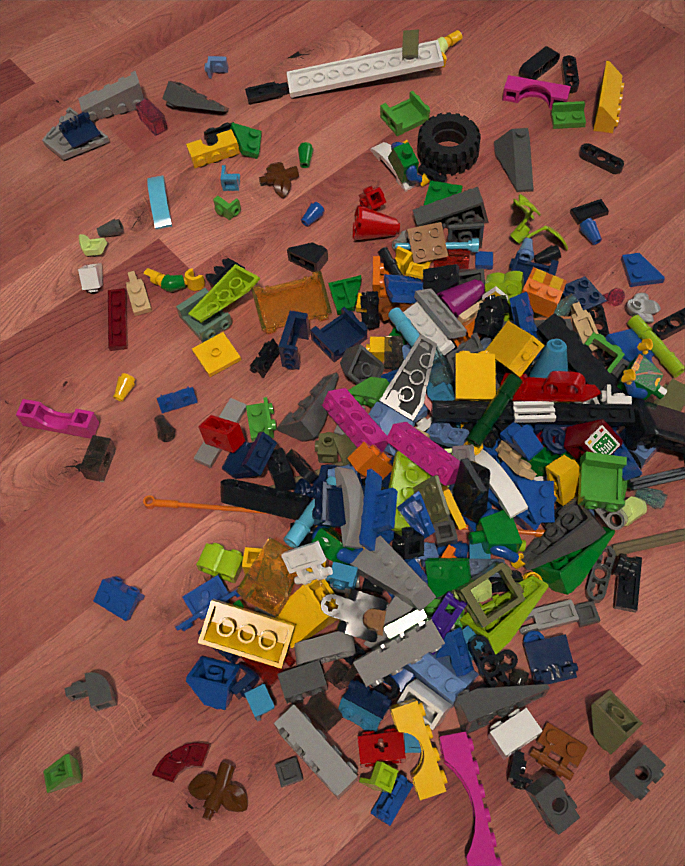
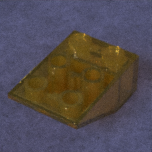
(268, 580)

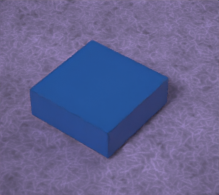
(484, 260)

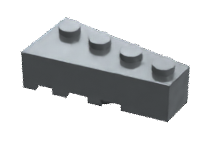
(452, 210)

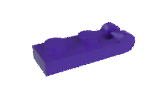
(444, 619)

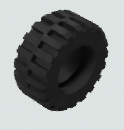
(452, 129)

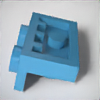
(359, 716)

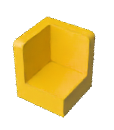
(403, 258)

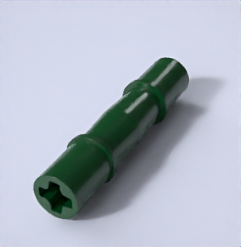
(494, 410)

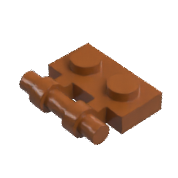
(561, 745)

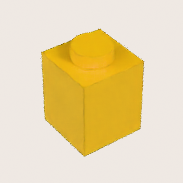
(376, 347)

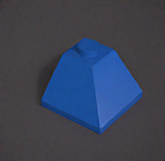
(213, 681)

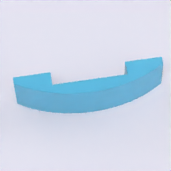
(159, 202)

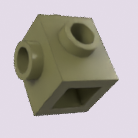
(326, 448)

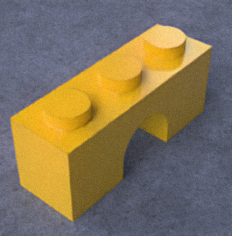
(203, 155)

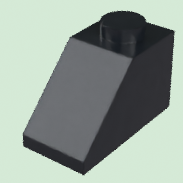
(308, 256)

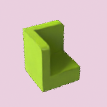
(382, 778)

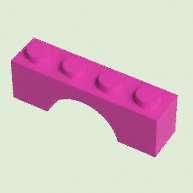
(519, 88)
(38, 416)

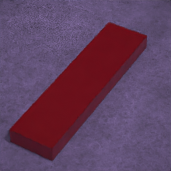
(117, 319)

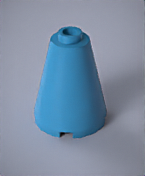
(551, 359)

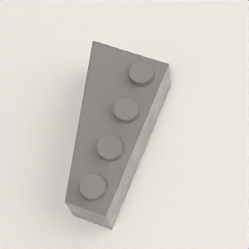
(113, 98)
(393, 574)
(398, 652)
(316, 752)

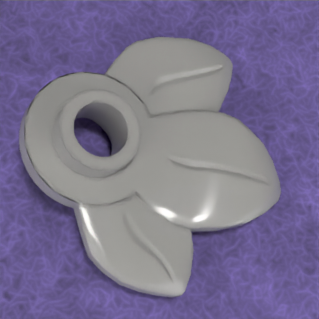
(643, 307)

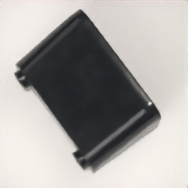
(657, 427)

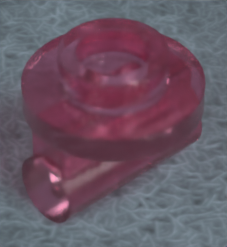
(615, 296)

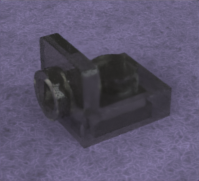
(340, 675)

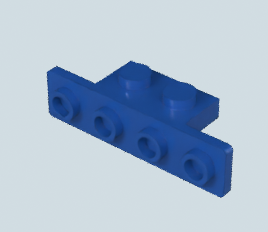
(523, 314)
(378, 510)
(199, 600)

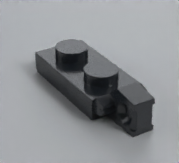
(266, 91)

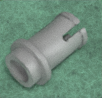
(401, 239)

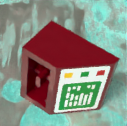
(591, 437)

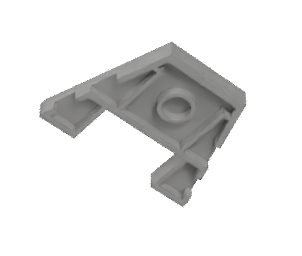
(59, 145)

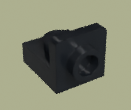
(518, 767)

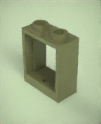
(473, 607)

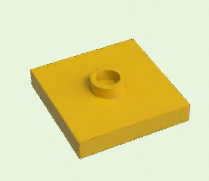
(216, 354)
(453, 509)

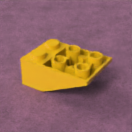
(305, 610)

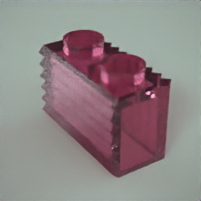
(151, 117)

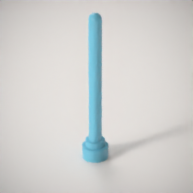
(472, 245)

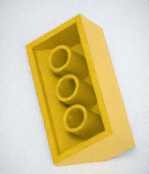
(608, 100)
(246, 633)

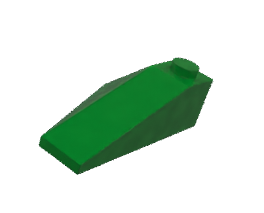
(569, 571)

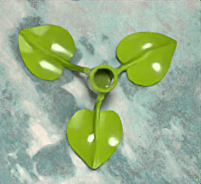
(522, 230)

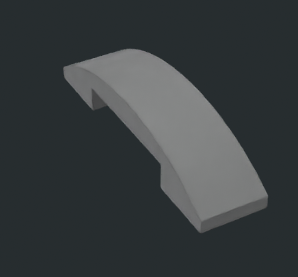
(353, 506)

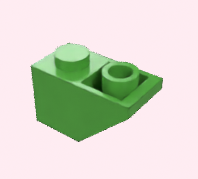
(369, 391)

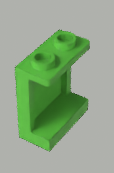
(405, 115)
(601, 481)

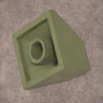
(612, 722)

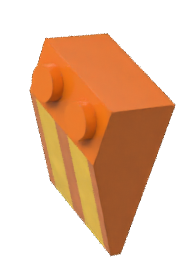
(544, 291)

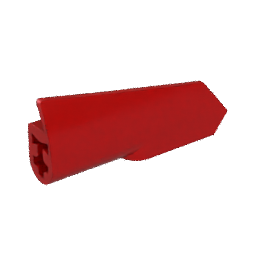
(558, 386)

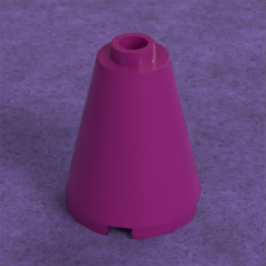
(462, 296)

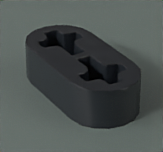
(509, 654)

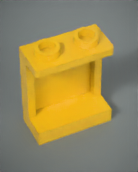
(514, 348)
(475, 376)

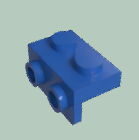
(118, 597)

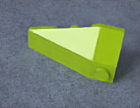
(228, 290)
(506, 626)

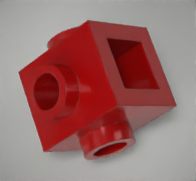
(372, 198)

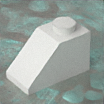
(91, 277)

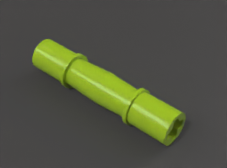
(660, 350)

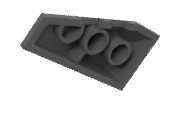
(408, 387)
(571, 531)
(481, 705)

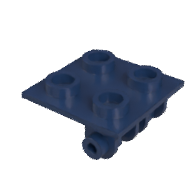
(80, 130)
(584, 292)
(551, 660)

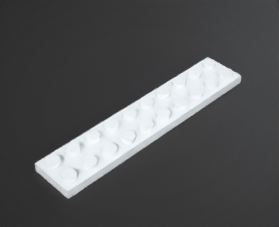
(362, 69)

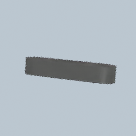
(603, 583)

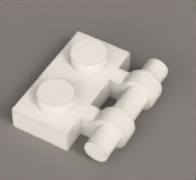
(305, 557)

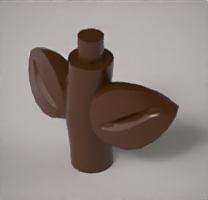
(279, 177)
(218, 792)

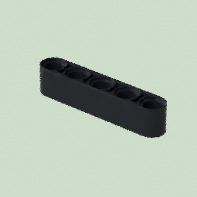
(263, 498)

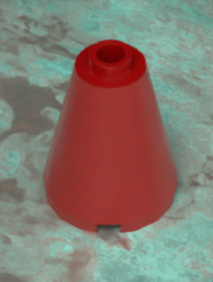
(373, 224)

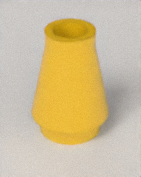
(123, 387)

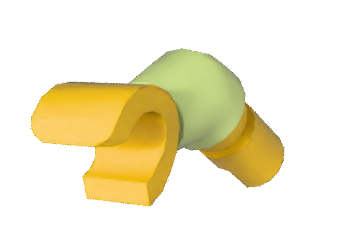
(446, 42)

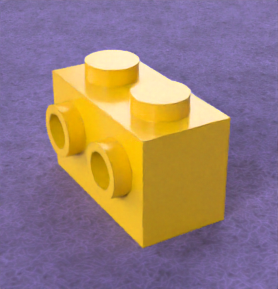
(565, 477)

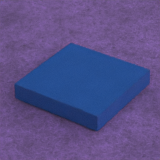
(628, 342)

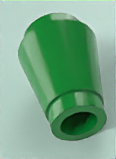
(305, 154)

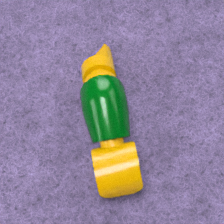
(176, 282)

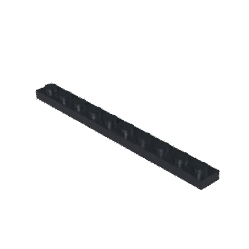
(565, 413)

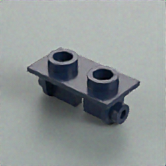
(371, 701)

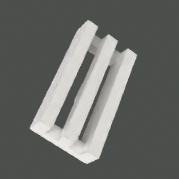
(534, 408)

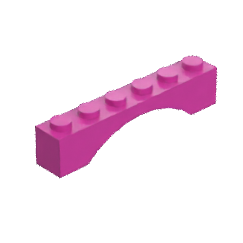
(457, 756)

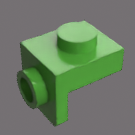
(226, 209)

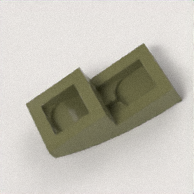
(410, 44)

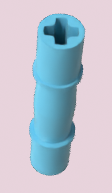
(404, 325)
(304, 523)

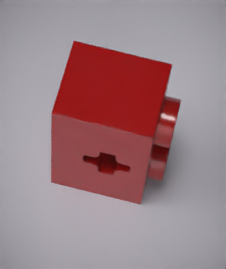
(222, 433)
(393, 752)

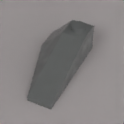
(182, 95)
(515, 156)
(310, 415)

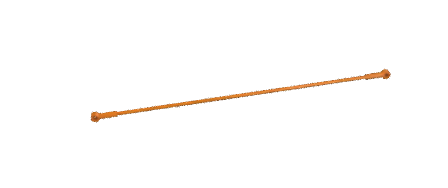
(176, 504)

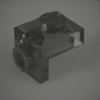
(323, 711)

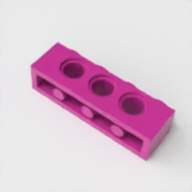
(354, 419)
(424, 452)

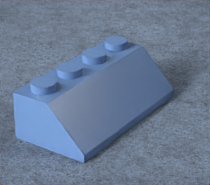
(441, 677)

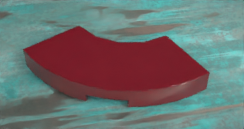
(180, 759)

